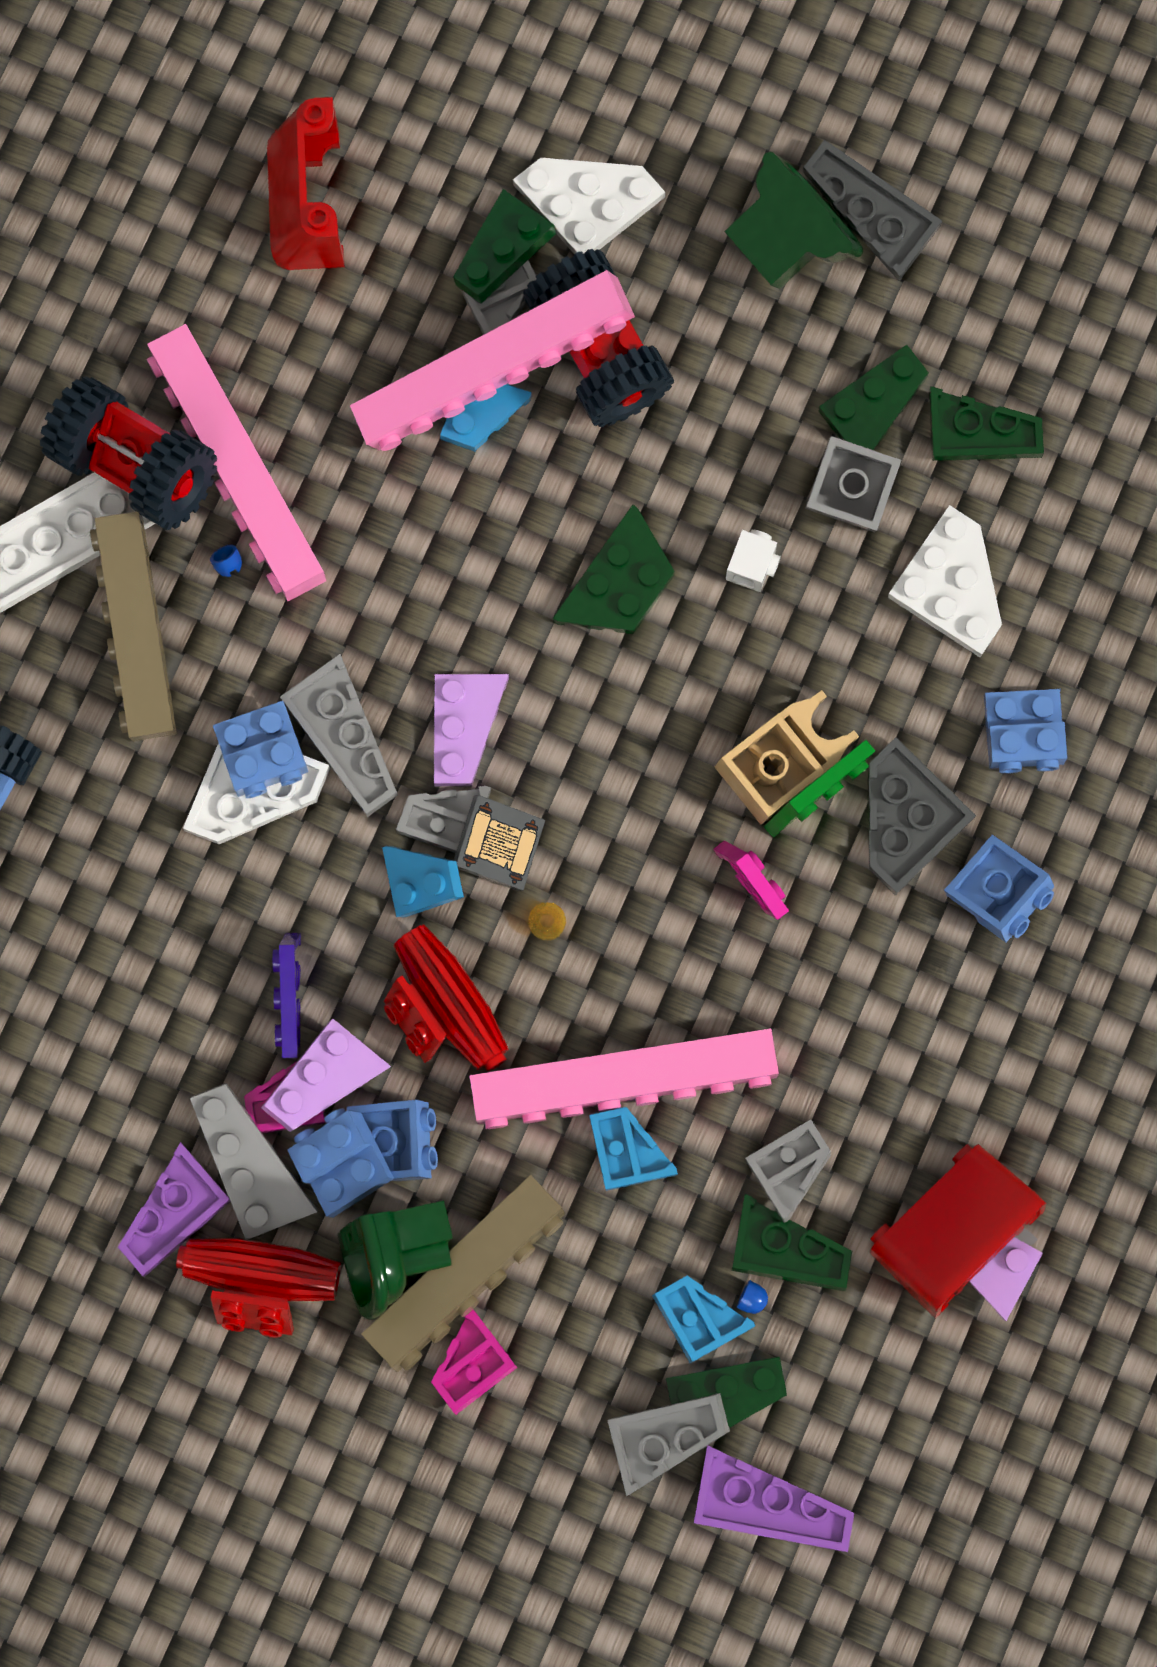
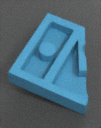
(484, 417)
(420, 880)
(627, 1150)
(699, 1318)

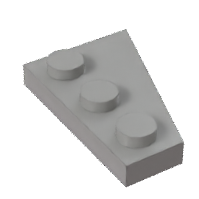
(664, 1436)

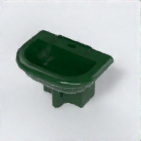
(789, 225)
(390, 1246)

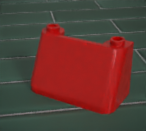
(302, 232)
(956, 1228)

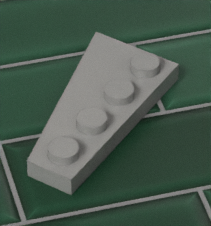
(337, 726)
(253, 1174)

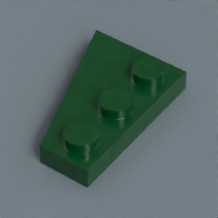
(502, 246)
(875, 400)
(979, 431)
(787, 1250)
(742, 1387)

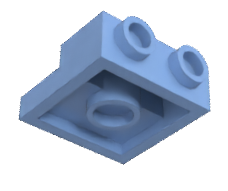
(1025, 730)
(261, 750)
(1001, 889)
(403, 1136)
(340, 1161)

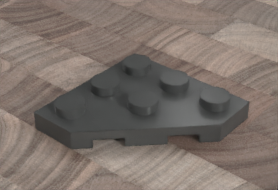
(908, 816)

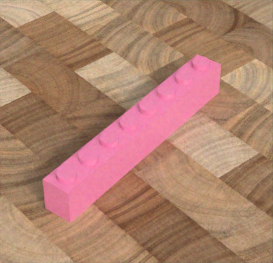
(493, 361)
(238, 464)
(624, 1077)

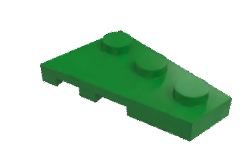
(825, 786)

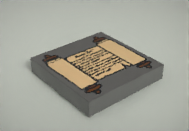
(498, 842)

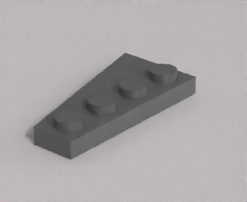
(875, 210)

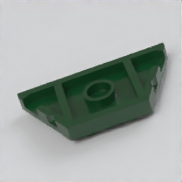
(620, 580)

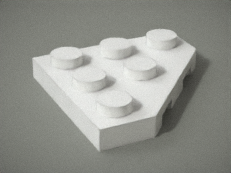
(588, 199)
(952, 583)
(222, 815)

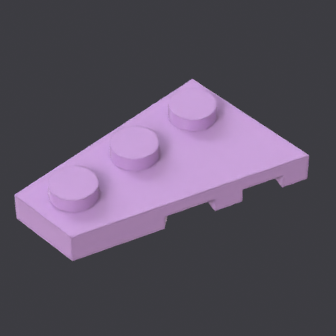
(462, 722)
(322, 1076)
(1006, 1276)

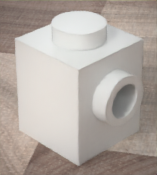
(753, 560)

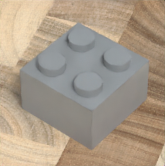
(853, 484)

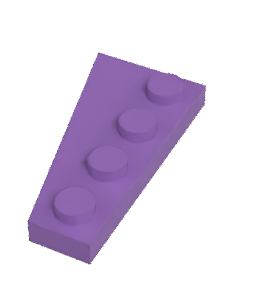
(760, 1504)

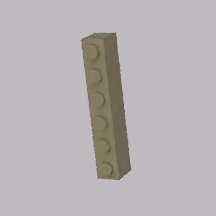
(134, 625)
(476, 1264)

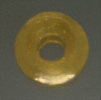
(551, 932)

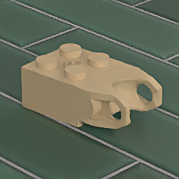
(791, 748)

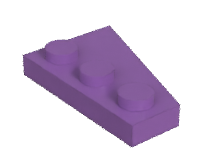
(174, 1211)

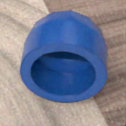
(226, 560)
(753, 1298)

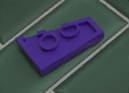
(289, 1031)

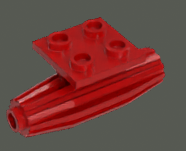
(441, 1004)
(258, 1281)

